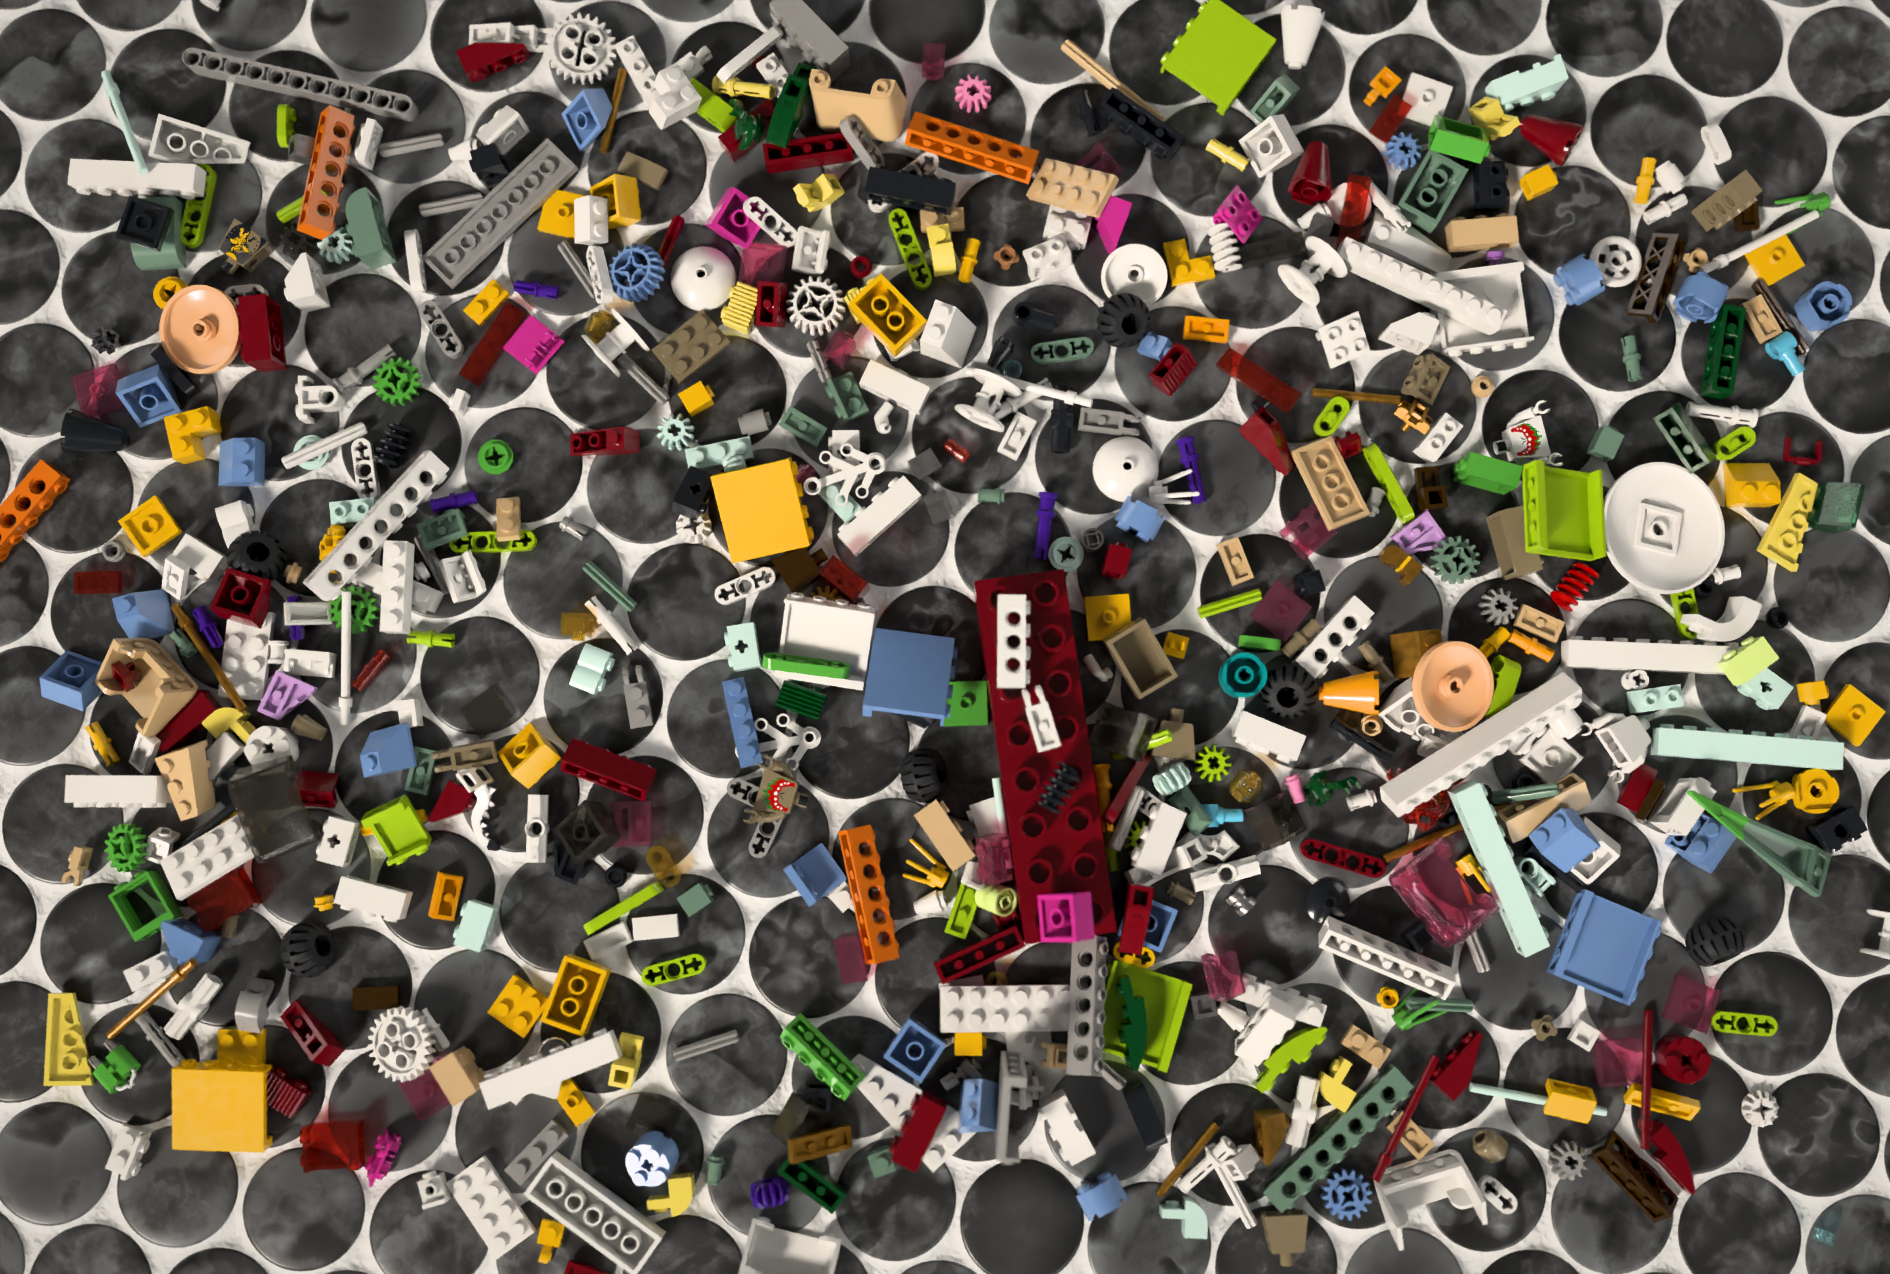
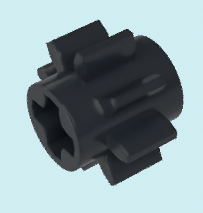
(105, 340)

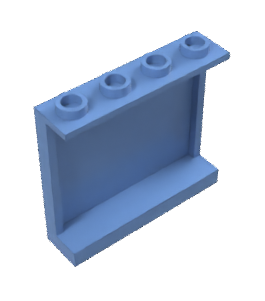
(910, 674)
(1604, 947)

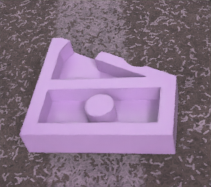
(1419, 534)
(284, 695)

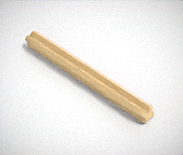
(1103, 75)

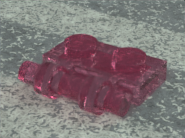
(1312, 537)

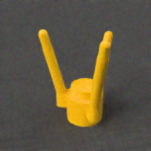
(1779, 794)
(1468, 864)
(936, 876)

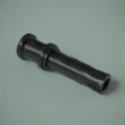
(1568, 878)

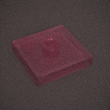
(762, 263)
(98, 390)
(1280, 611)
(1690, 1004)
(1618, 1062)
(424, 1094)

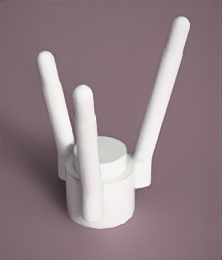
(1160, 494)

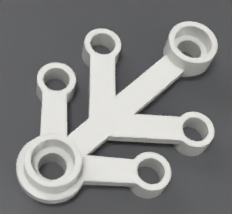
(848, 473)
(784, 742)

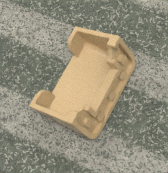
(879, 112)
(160, 690)

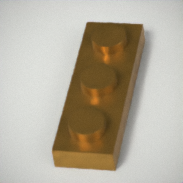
(819, 1143)

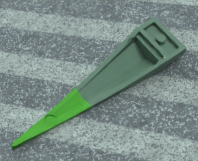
(1793, 858)

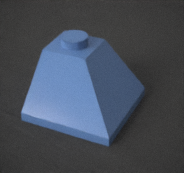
(587, 116)
(145, 614)
(388, 751)

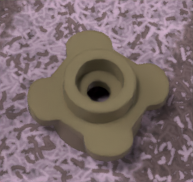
(1537, 1025)

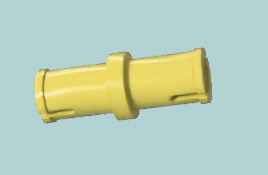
(1227, 154)

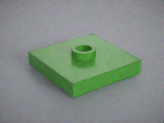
(968, 704)

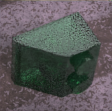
(1836, 507)

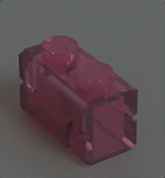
(993, 858)

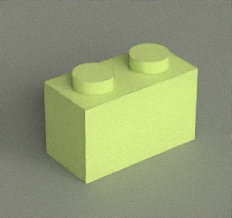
(1748, 660)

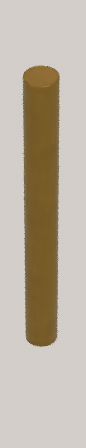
(615, 100)
(1356, 396)
(1187, 1159)

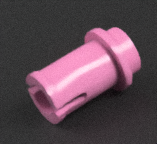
(1295, 787)

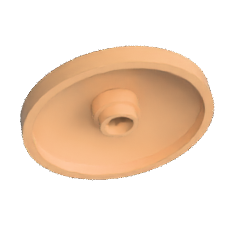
(200, 329)
(1453, 686)

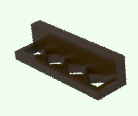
(1664, 277)
(1634, 1181)

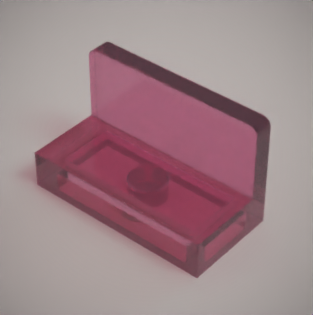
(850, 959)
(1223, 976)

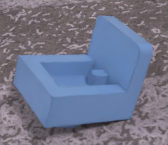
(1154, 346)

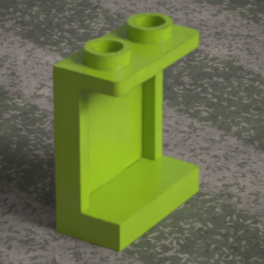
(398, 829)

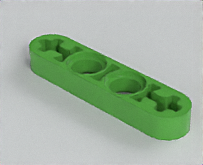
(806, 665)

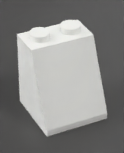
(947, 334)

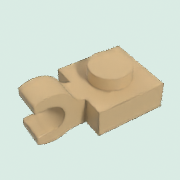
(78, 862)

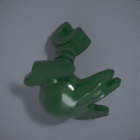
(746, 125)
(1321, 787)

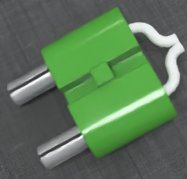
(116, 1069)

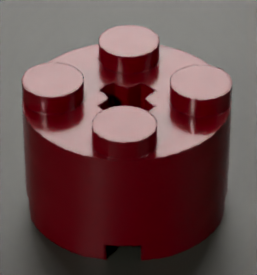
(1694, 1059)

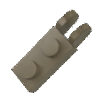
(467, 756)

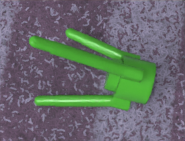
(1813, 202)
(1405, 1019)

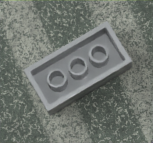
(811, 36)

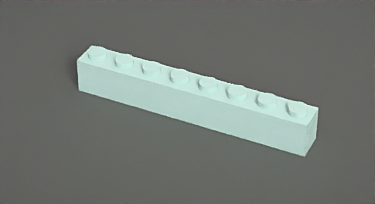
(1747, 748)
(1499, 868)

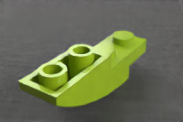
(1295, 1047)

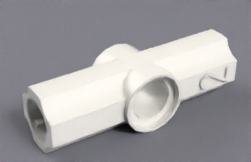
(537, 844)
(1238, 869)
(193, 1006)
(1302, 1111)

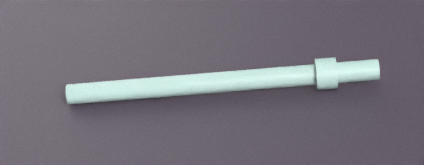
(112, 91)
(1521, 1096)

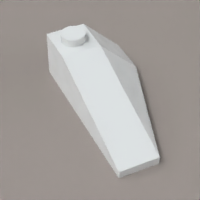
(191, 144)
(1407, 247)
(1402, 715)

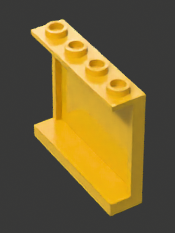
(762, 510)
(220, 1106)

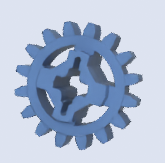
(1352, 1187)

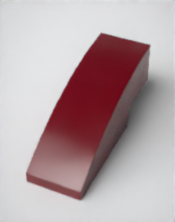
(1671, 1156)

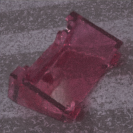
(1441, 895)

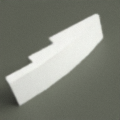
(507, 33)

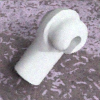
(881, 418)
(1095, 669)

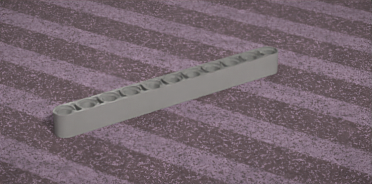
(291, 80)

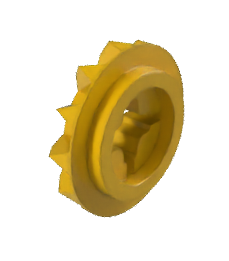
(170, 284)

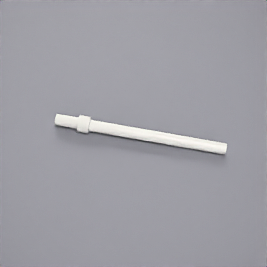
(1723, 260)
(1069, 397)
(345, 700)

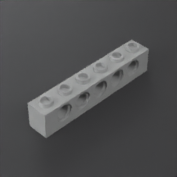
(1079, 1014)

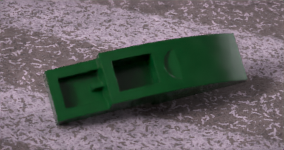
(789, 106)
(1134, 1031)

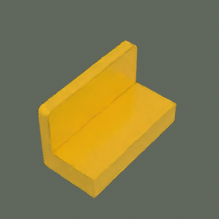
(1569, 1101)

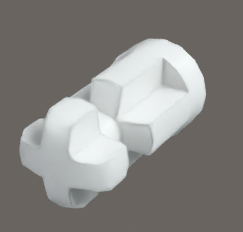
(951, 1079)

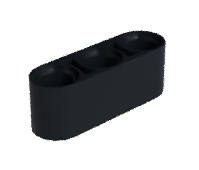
(1144, 1116)

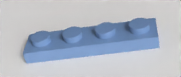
(742, 722)

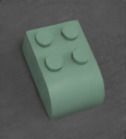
(1431, 190)
(368, 229)
(173, 250)

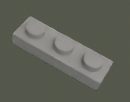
(536, 1152)

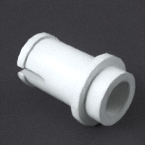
(1724, 574)
(1361, 800)

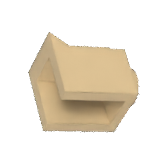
(1052, 1055)

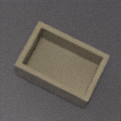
(1509, 544)
(1140, 658)

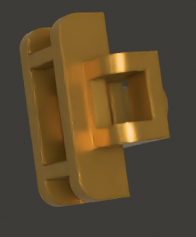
(1413, 416)

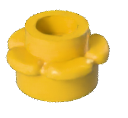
(324, 902)
(1393, 1000)

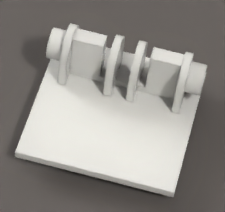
(1343, 339)

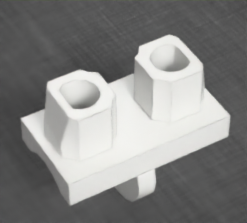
(1025, 1095)

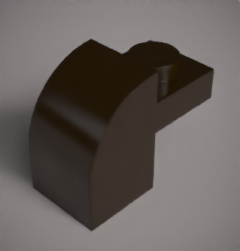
(1429, 492)

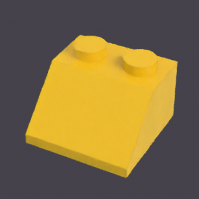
(622, 200)
(1751, 485)
(529, 755)

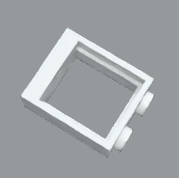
(1680, 810)

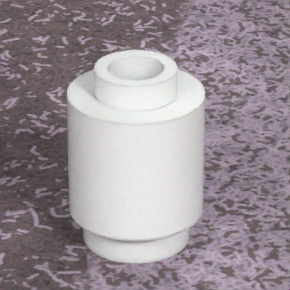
(1670, 177)

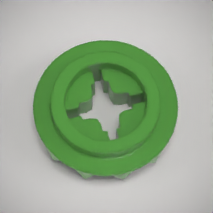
(488, 450)

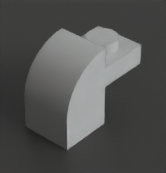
(251, 1005)

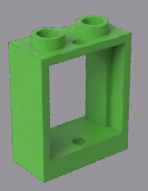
(1458, 139)
(1487, 473)
(127, 912)

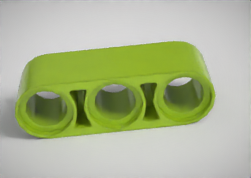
(713, 108)
(1505, 676)

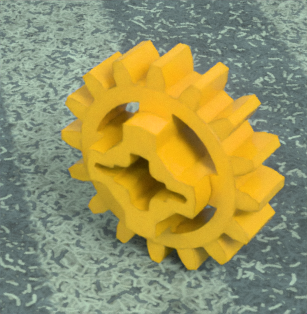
(330, 540)

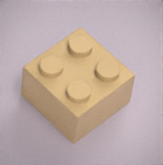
(458, 1075)

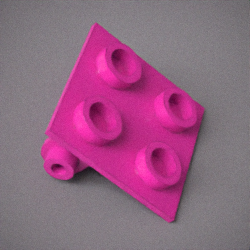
(1238, 214)
(533, 344)
(379, 1164)

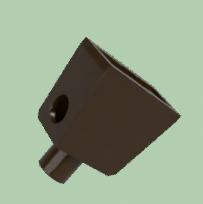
(800, 568)

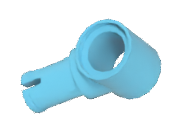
(1783, 348)
(1221, 814)

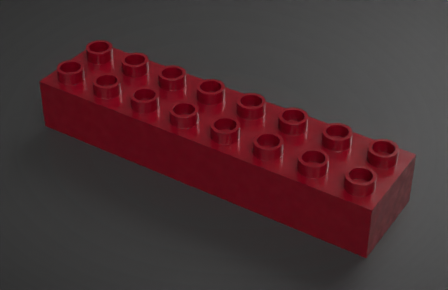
(1047, 848)

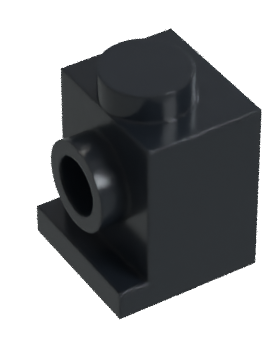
(1309, 584)

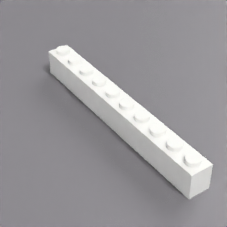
(1481, 744)

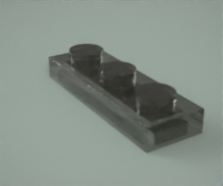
(1272, 250)

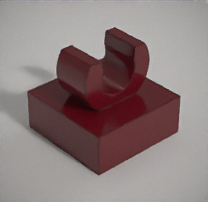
(1349, 445)
(124, 676)

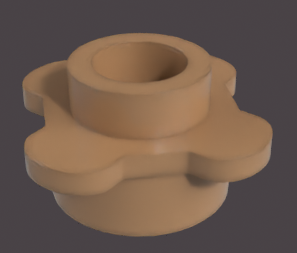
(1000, 256)

